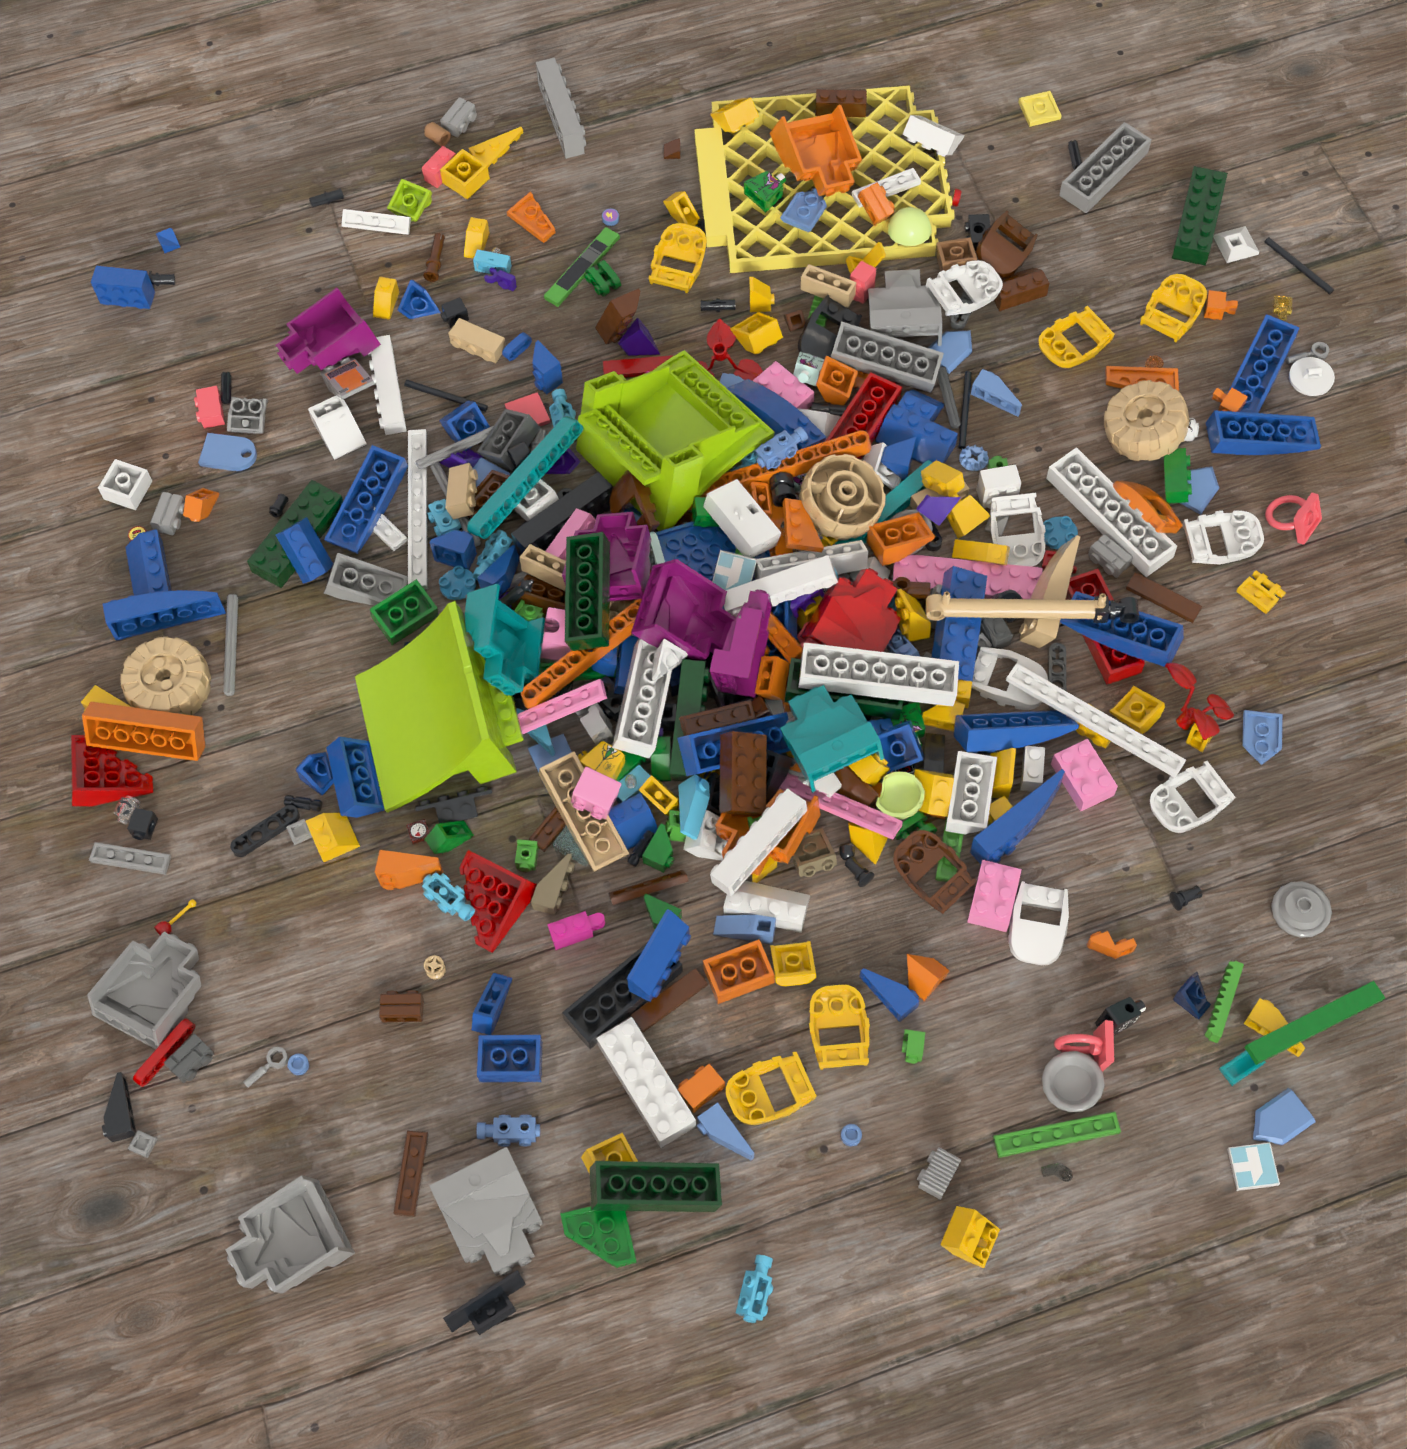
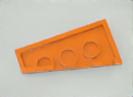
(1124, 376)

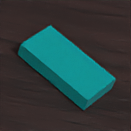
(1239, 1068)

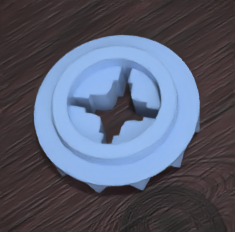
(970, 463)

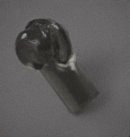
(1058, 1170)

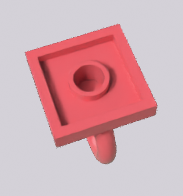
(1305, 520)
(1100, 1044)

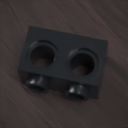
(612, 699)

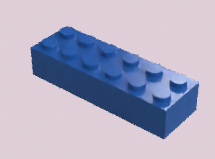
(958, 636)
(702, 750)

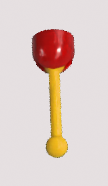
(165, 926)

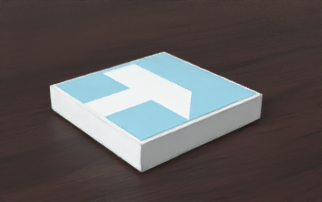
(733, 570)
(1253, 1166)

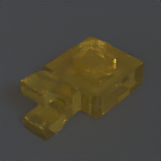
(1282, 307)

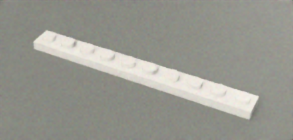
(417, 508)
(1096, 720)

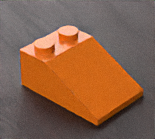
(898, 537)
(404, 869)

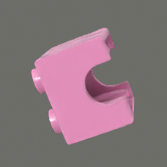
(554, 635)
(595, 793)

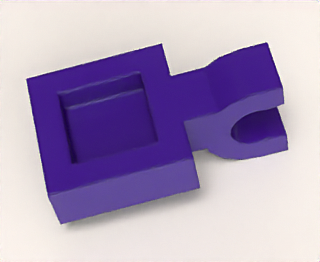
(503, 278)

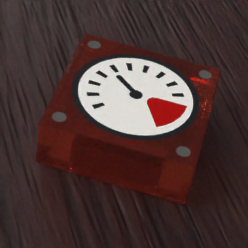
(418, 831)

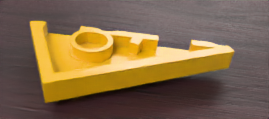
(494, 148)

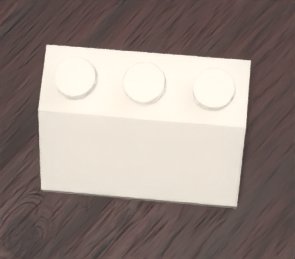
(932, 135)

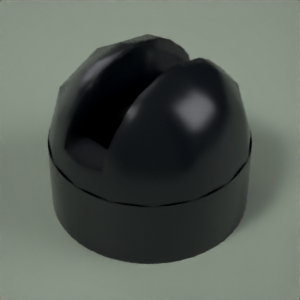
(846, 851)

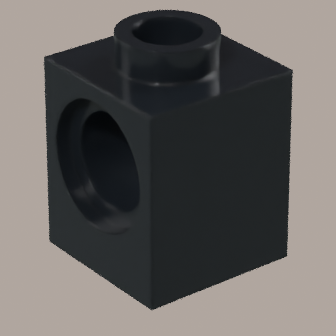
(453, 311)
(142, 824)

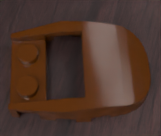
(1000, 252)
(624, 492)
(918, 855)

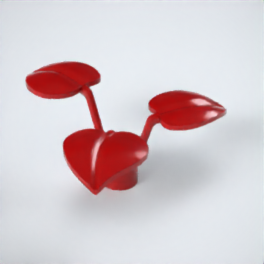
(719, 340)
(1205, 723)

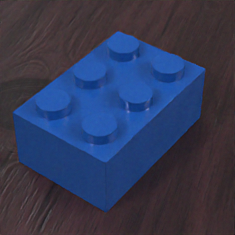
(123, 287)
(509, 1058)

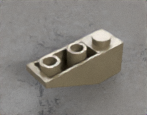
(550, 889)

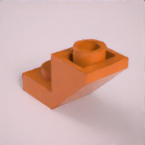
(1104, 944)

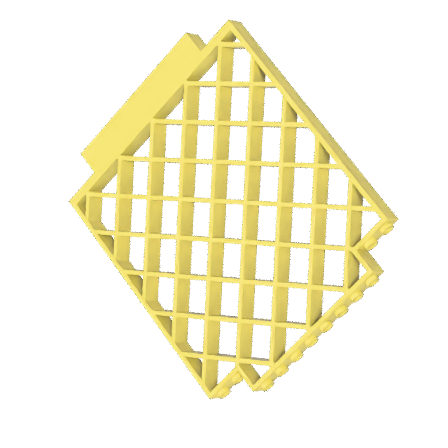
(716, 186)

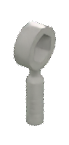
(1321, 345)
(263, 1069)

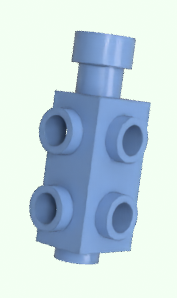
(779, 448)
(513, 1133)

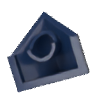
(1192, 997)

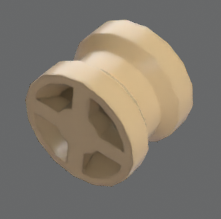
(432, 963)

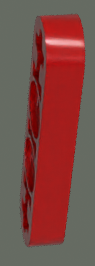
(163, 1052)

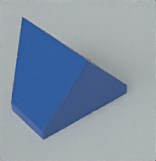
(417, 302)
(899, 457)
(316, 772)

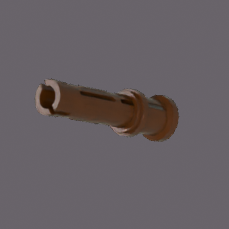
(433, 263)

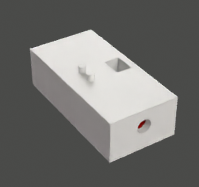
(742, 519)

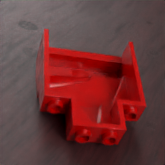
(855, 614)

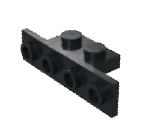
(455, 807)
(488, 1307)

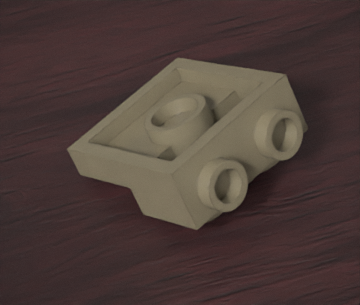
(814, 854)

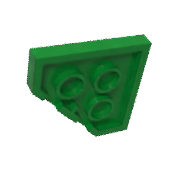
(601, 1233)

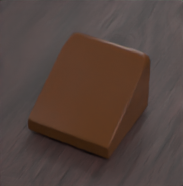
(672, 149)
(795, 320)

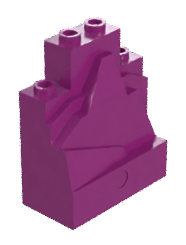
(326, 334)
(628, 554)
(683, 610)
(738, 663)

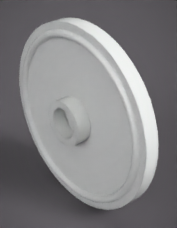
(1311, 376)

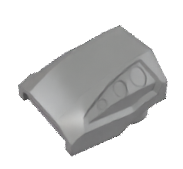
(247, 415)

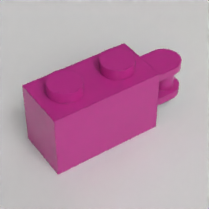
(575, 929)

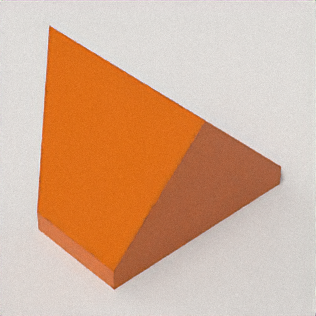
(924, 974)

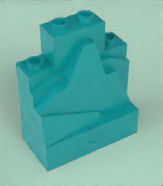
(504, 640)
(828, 734)

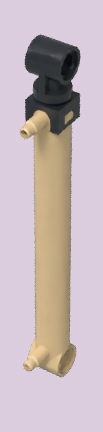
(1098, 609)

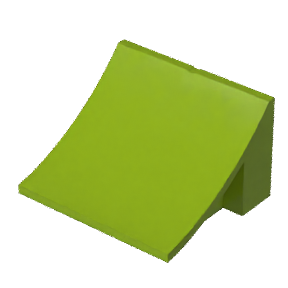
(669, 430)
(436, 714)

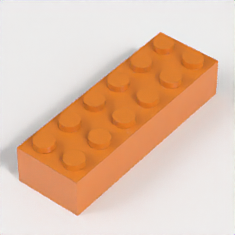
(144, 731)

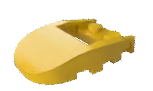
(681, 243)
(1181, 295)
(1061, 351)
(839, 1008)
(749, 1098)

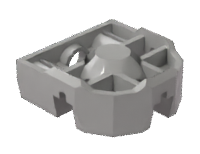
(596, 724)

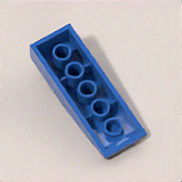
(1264, 361)
(776, 411)
(1261, 433)
(371, 488)
(159, 611)
(1146, 639)
(1010, 730)
(1016, 823)

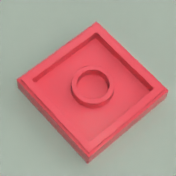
(530, 405)

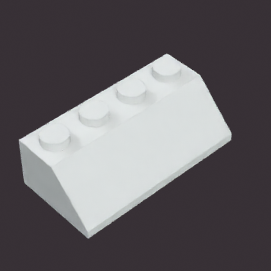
(971, 793)
(764, 900)

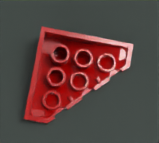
(102, 777)
(496, 896)

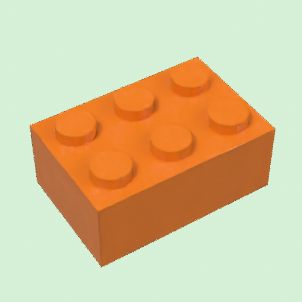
(738, 971)

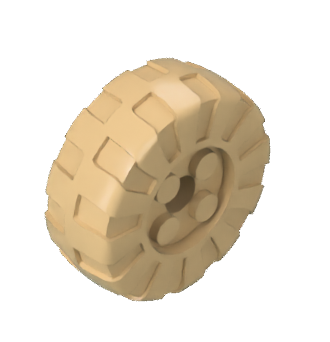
(1146, 420)
(842, 496)
(166, 676)

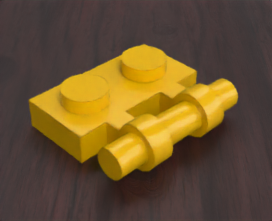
(1258, 595)

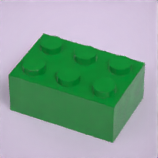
(404, 612)

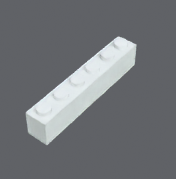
(388, 388)
(845, 558)
(785, 584)
(758, 842)

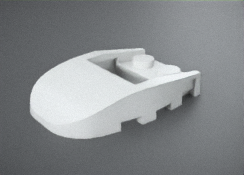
(977, 280)
(1240, 534)
(1024, 548)
(1013, 696)
(1174, 811)
(1038, 941)

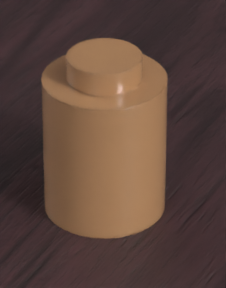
(437, 134)

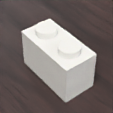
(1032, 768)

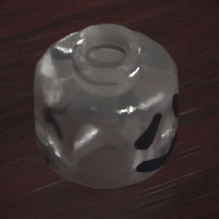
(125, 808)

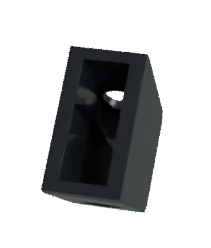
(1122, 1014)

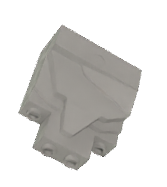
(904, 307)
(148, 989)
(489, 1212)
(288, 1238)

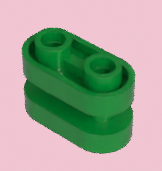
(600, 285)
(914, 822)

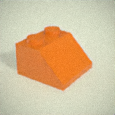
(836, 381)

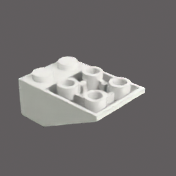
(336, 426)

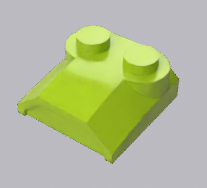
(410, 200)

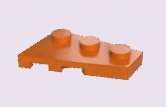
(531, 217)
(799, 527)

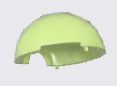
(909, 227)
(900, 795)

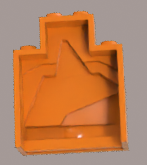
(819, 150)
(734, 826)

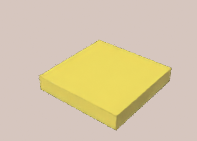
(1039, 108)

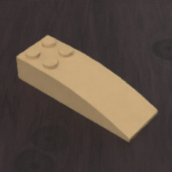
(1050, 586)
(594, 837)

